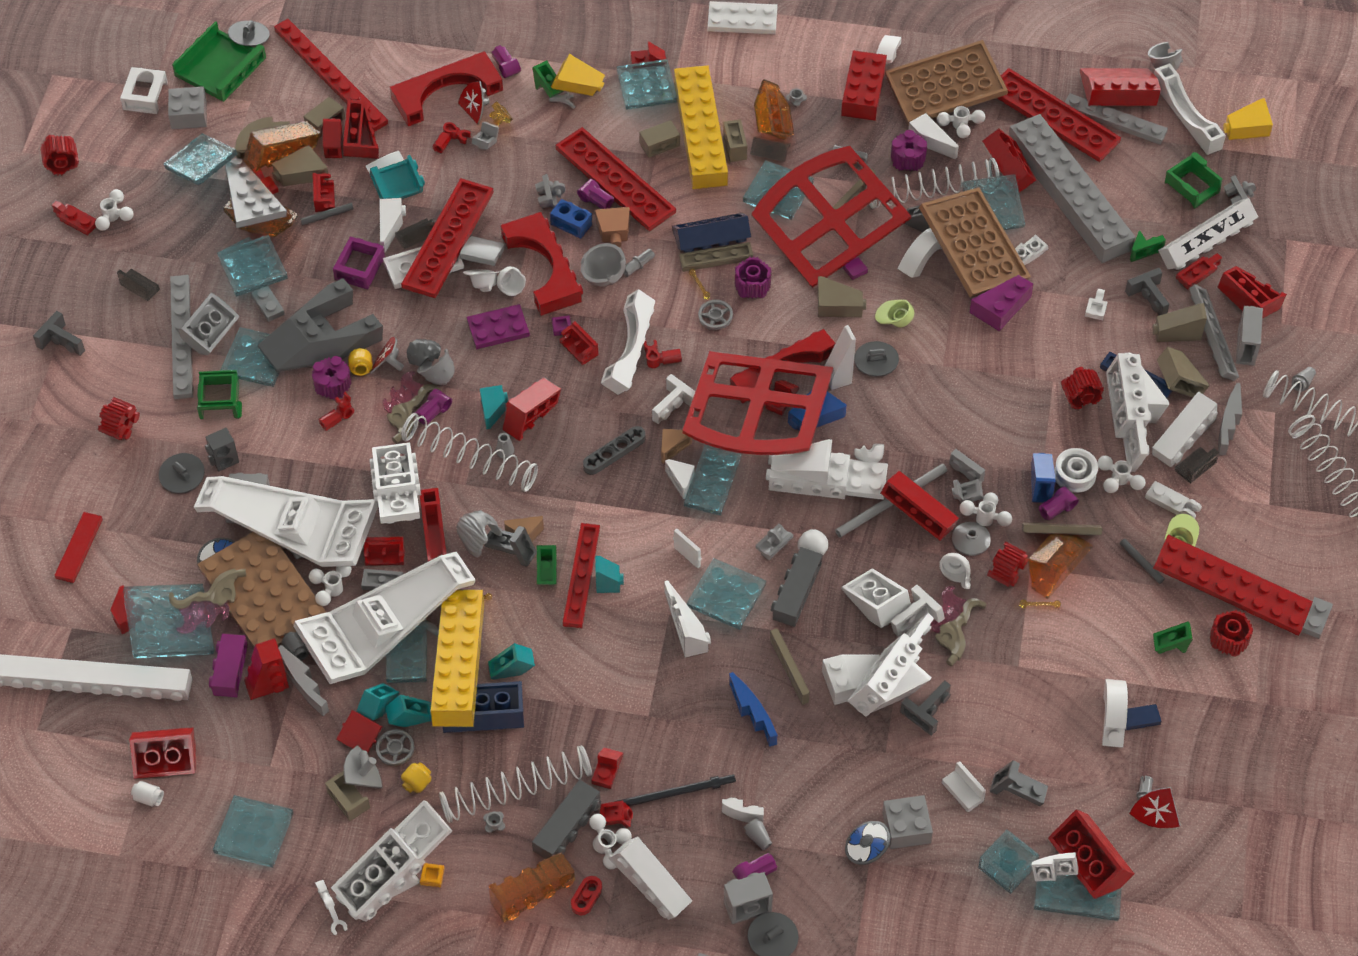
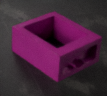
(354, 276)

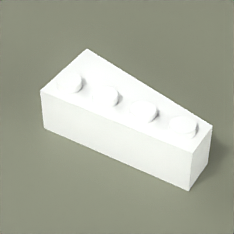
(1185, 429)

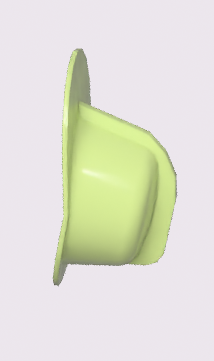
(1184, 528)

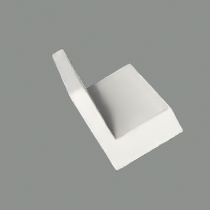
(964, 787)

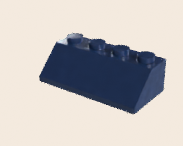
(712, 231)
(496, 707)

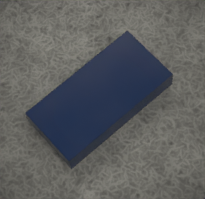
(1142, 717)

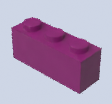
(228, 665)

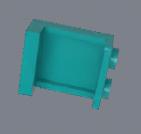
(397, 179)

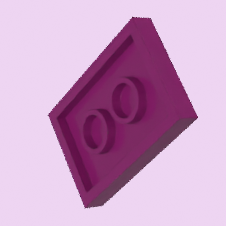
(498, 326)

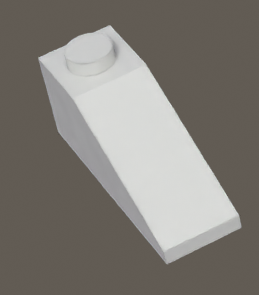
(936, 138)
(390, 219)

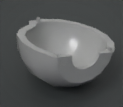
(603, 264)

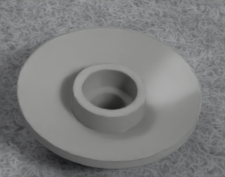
(969, 544)

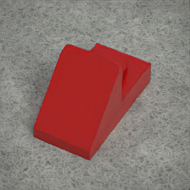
(652, 54)
(782, 386)
(607, 767)

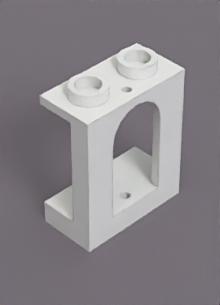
(140, 103)

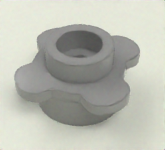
(796, 96)
(494, 816)

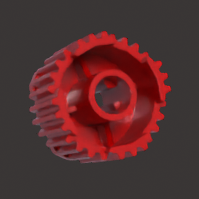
(59, 154)
(1082, 388)
(118, 419)
(1008, 564)
(1231, 633)

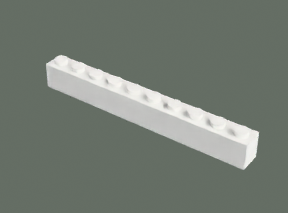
(95, 677)

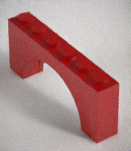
(412, 93)
(534, 234)

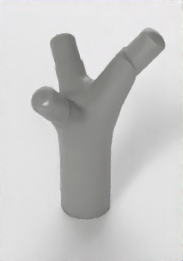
(563, 98)

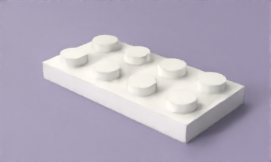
(742, 17)
(399, 265)

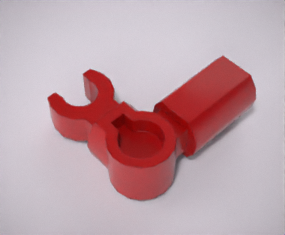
(450, 132)
(655, 358)
(343, 410)

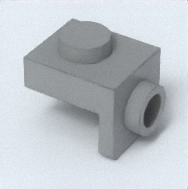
(487, 136)
(968, 491)

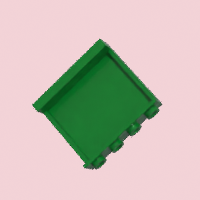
(217, 63)

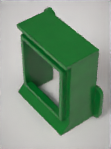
(1196, 165)
(219, 378)

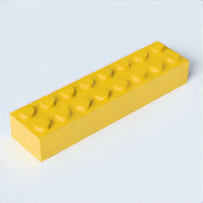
(700, 127)
(457, 659)

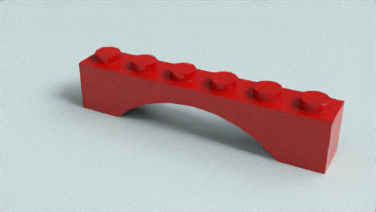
(811, 349)
(432, 523)

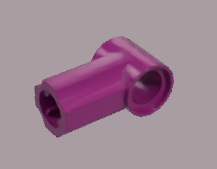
(507, 65)
(591, 192)
(435, 403)
(1061, 501)
(762, 864)

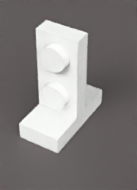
(679, 393)
(917, 610)

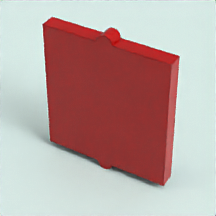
(359, 731)

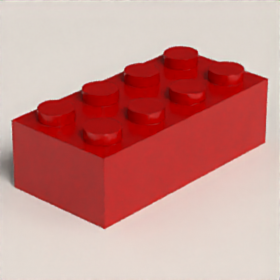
(864, 85)

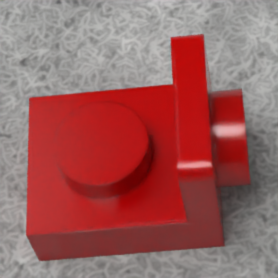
(617, 813)

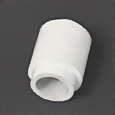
(147, 794)

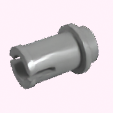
(1145, 786)

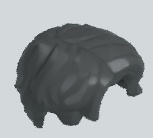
(422, 349)

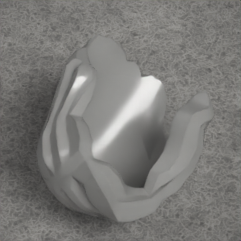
(472, 530)

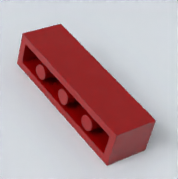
(919, 505)

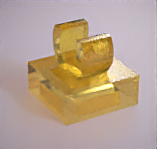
(501, 114)

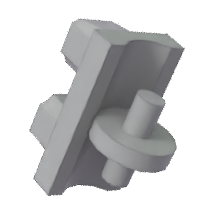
(551, 190)
(1242, 192)
(774, 541)

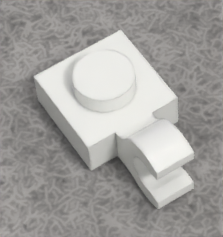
(1096, 307)

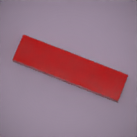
(78, 547)

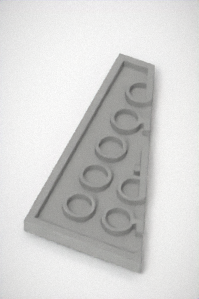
(250, 197)

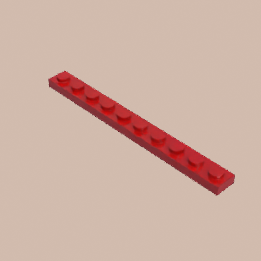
(327, 70)

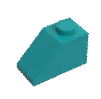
(493, 404)
(608, 576)
(511, 662)
(375, 699)
(408, 711)

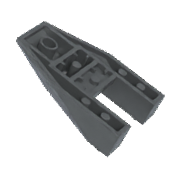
(309, 336)

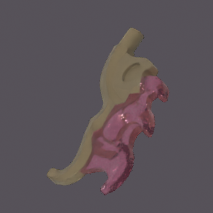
(404, 402)
(208, 605)
(956, 615)

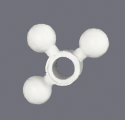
(960, 120)
(111, 212)
(1112, 484)
(986, 511)
(317, 576)
(622, 835)

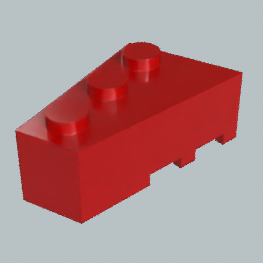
(358, 133)
(1009, 158)
(1246, 291)
(529, 406)
(267, 671)

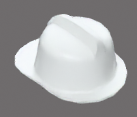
(482, 279)

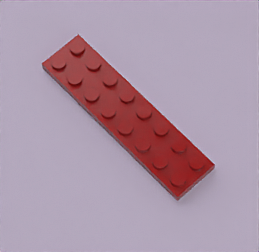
(1062, 118)
(616, 178)
(447, 238)
(1233, 585)

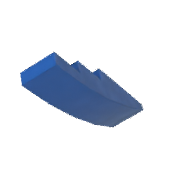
(750, 705)

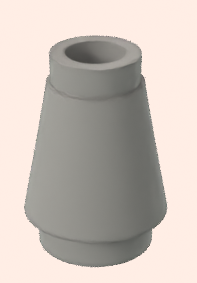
(1306, 377)
(504, 443)
(756, 831)

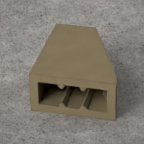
(298, 167)
(839, 299)
(1181, 324)
(1181, 373)

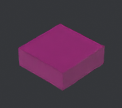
(855, 268)
(560, 324)

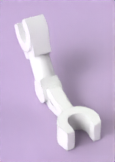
(329, 904)

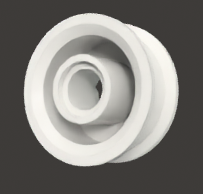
(1085, 466)

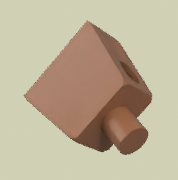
(613, 224)

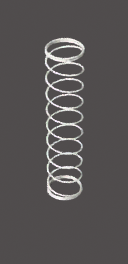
(873, 205)
(1270, 387)
(1297, 434)
(528, 471)
(583, 759)

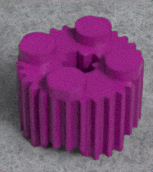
(908, 151)
(752, 278)
(331, 377)

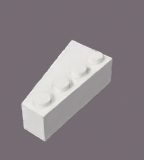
(650, 877)

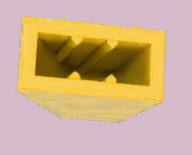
(578, 77)
(1249, 121)

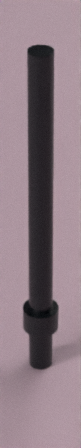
(714, 783)

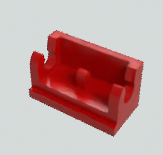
(323, 192)
(579, 343)
(384, 551)

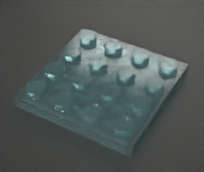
(154, 622)

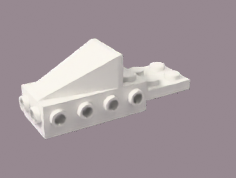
(1134, 404)
(826, 474)
(395, 483)
(894, 672)
(391, 863)

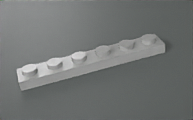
(1119, 120)
(1215, 335)

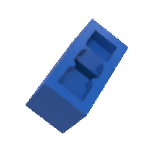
(571, 218)

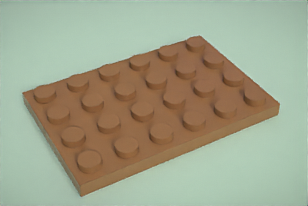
(946, 81)
(973, 241)
(271, 592)

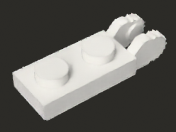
(1172, 500)

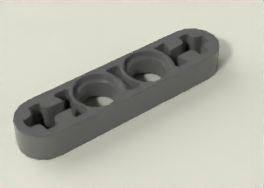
(612, 448)

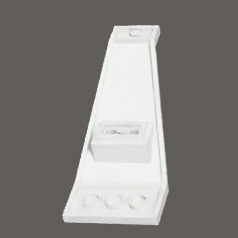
(307, 524)
(357, 637)

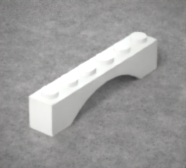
(1205, 132)
(638, 313)

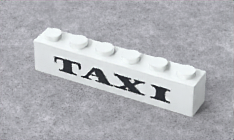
(1208, 233)

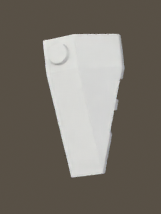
(842, 359)
(688, 627)

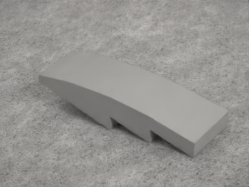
(1231, 417)
(301, 677)

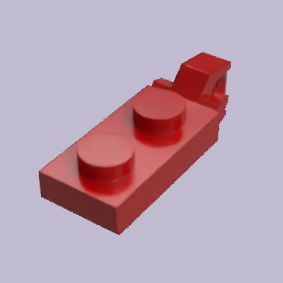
(74, 217)
(1198, 270)

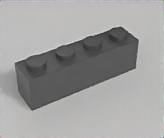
(797, 586)
(567, 820)

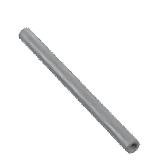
(885, 504)

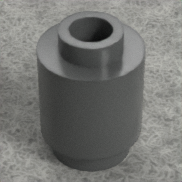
(295, 645)

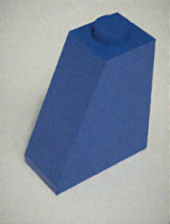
(832, 410)
(1042, 477)

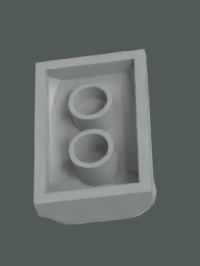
(208, 324)

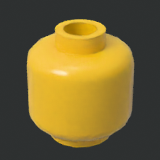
(360, 362)
(416, 777)

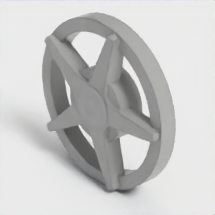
(715, 315)
(395, 747)

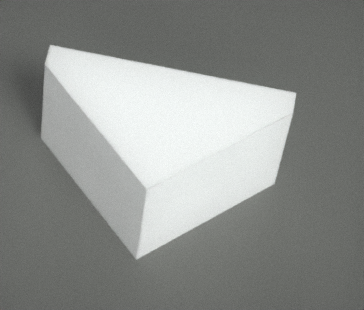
(680, 475)

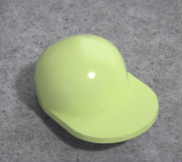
(895, 312)

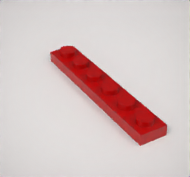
(581, 575)

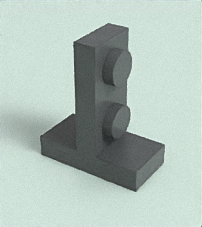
(1147, 284)
(53, 331)
(513, 543)
(923, 714)
(1019, 784)

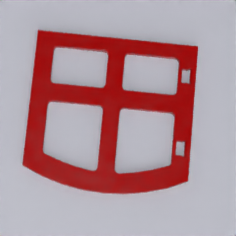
(832, 218)
(758, 397)

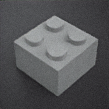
(187, 107)
(907, 821)
(747, 897)

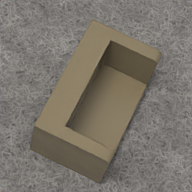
(325, 110)
(659, 138)
(735, 140)
(346, 797)

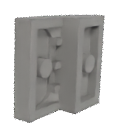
(482, 250)

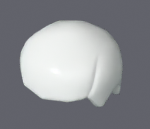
(511, 281)
(875, 454)
(814, 541)

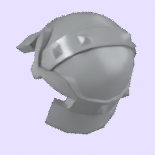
(1160, 56)
(440, 372)

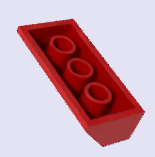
(1098, 862)

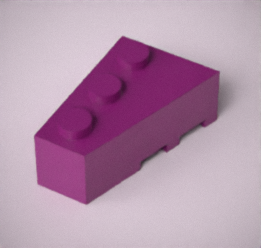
(1002, 302)

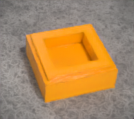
(432, 875)

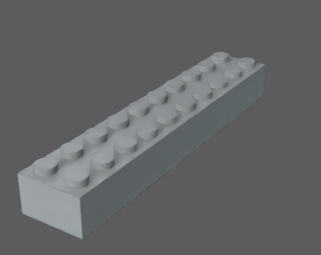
(1072, 189)

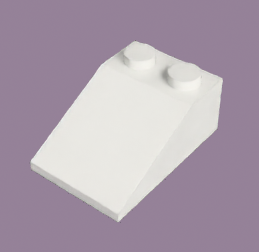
(877, 597)
(845, 674)

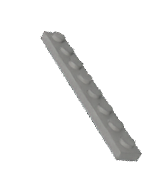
(181, 350)

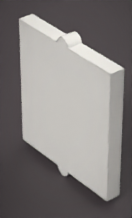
(687, 548)

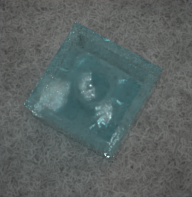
(1008, 861)

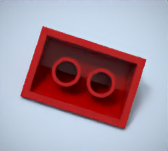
(163, 752)

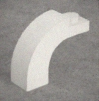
(919, 253)
(1115, 718)

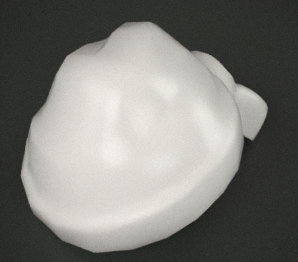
(956, 569)

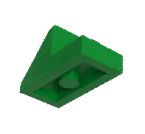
(544, 77)
(1144, 248)
(546, 564)
(1173, 637)

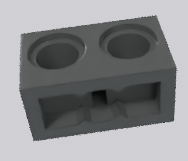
(221, 449)

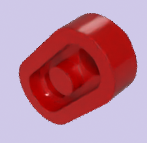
(585, 896)

